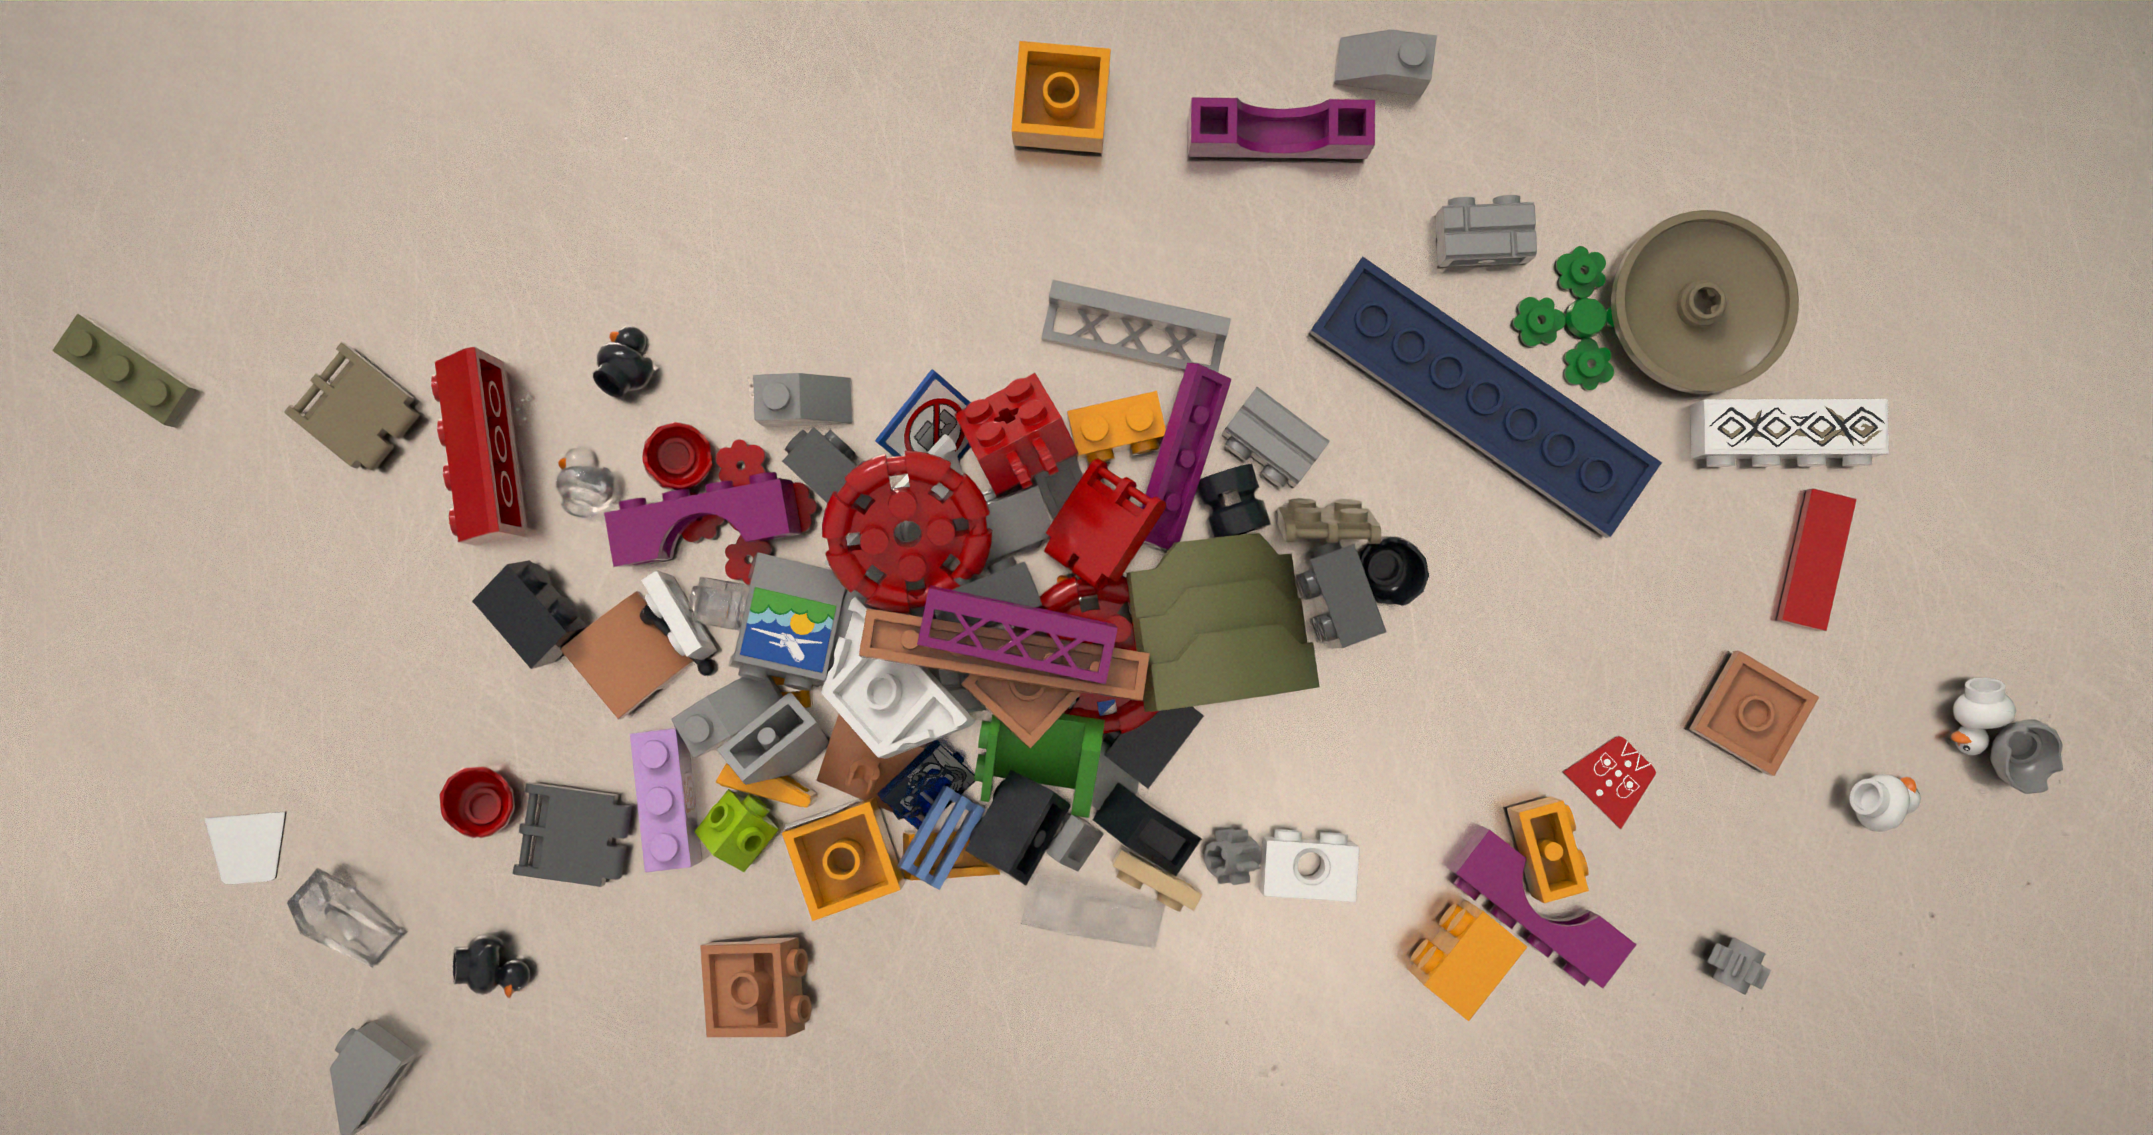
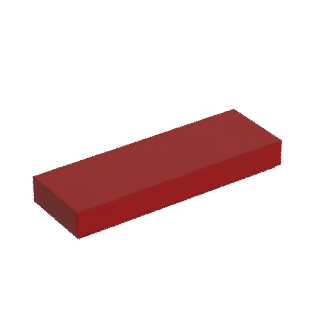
(1816, 559)

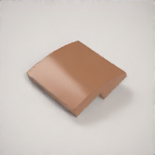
(624, 656)

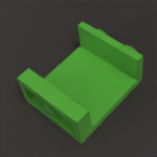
(1061, 758)

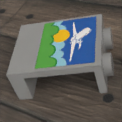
(788, 622)

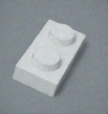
(669, 602)

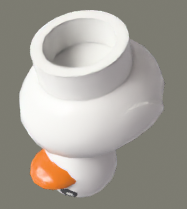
(1981, 708)
(1884, 801)

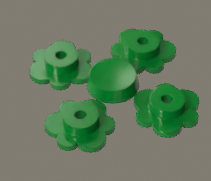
(1583, 317)

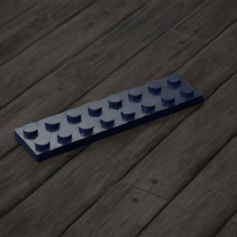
(1485, 397)

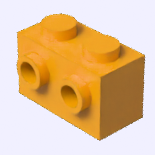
(1117, 426)
(1547, 841)

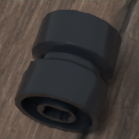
(1239, 517)

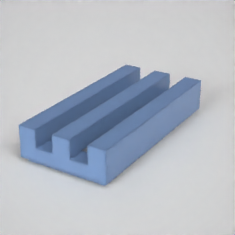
(957, 844)

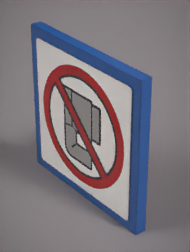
(926, 419)

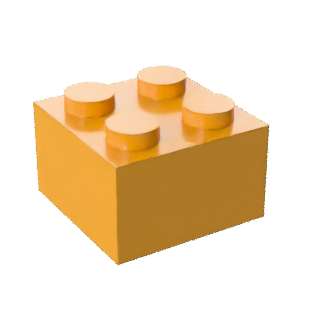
(1060, 96)
(843, 859)
(1466, 958)

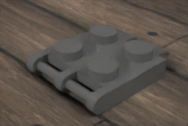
(573, 835)

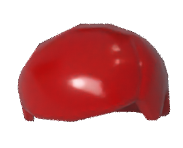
(677, 456)
(477, 802)

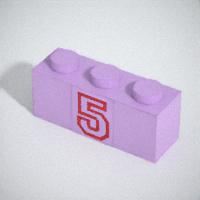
(665, 800)

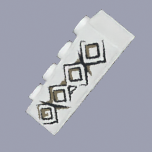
(1789, 430)

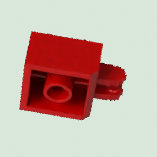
(1016, 434)

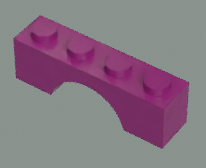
(1318, 131)
(649, 532)
(1585, 942)

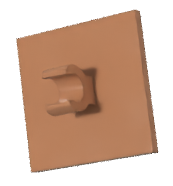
(856, 769)

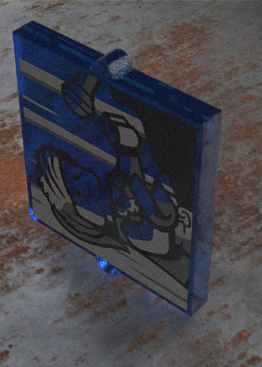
(920, 782)

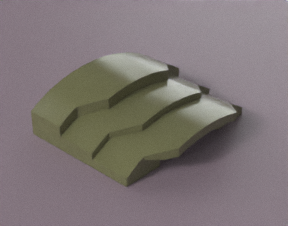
(1220, 624)

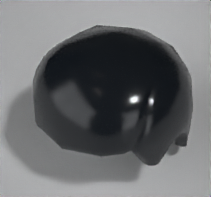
(1394, 570)

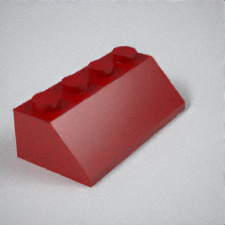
(478, 447)

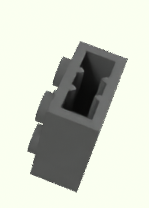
(822, 462)
(1006, 582)
(1340, 595)

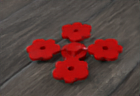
(730, 460)

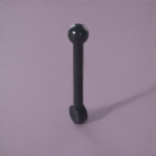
(705, 667)

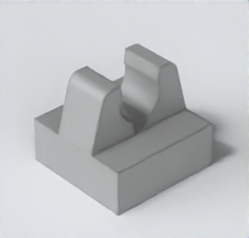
(1074, 842)

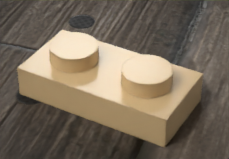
(1172, 889)

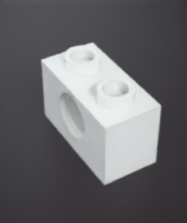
(1332, 882)

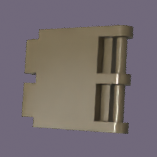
(355, 410)
(1335, 522)

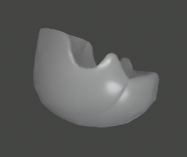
(2027, 755)

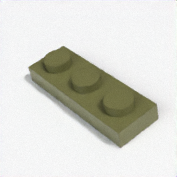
(124, 370)

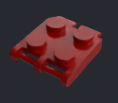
(1101, 527)

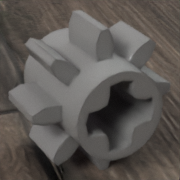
(1232, 856)
(1739, 966)

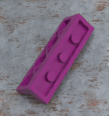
(1185, 450)
(1022, 616)

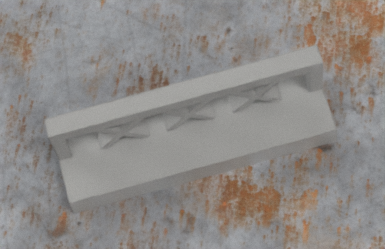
(1135, 311)

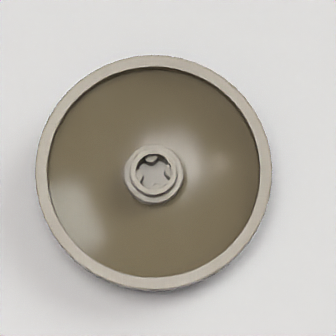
(1705, 302)

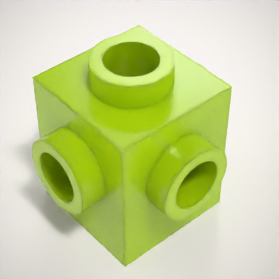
(737, 829)

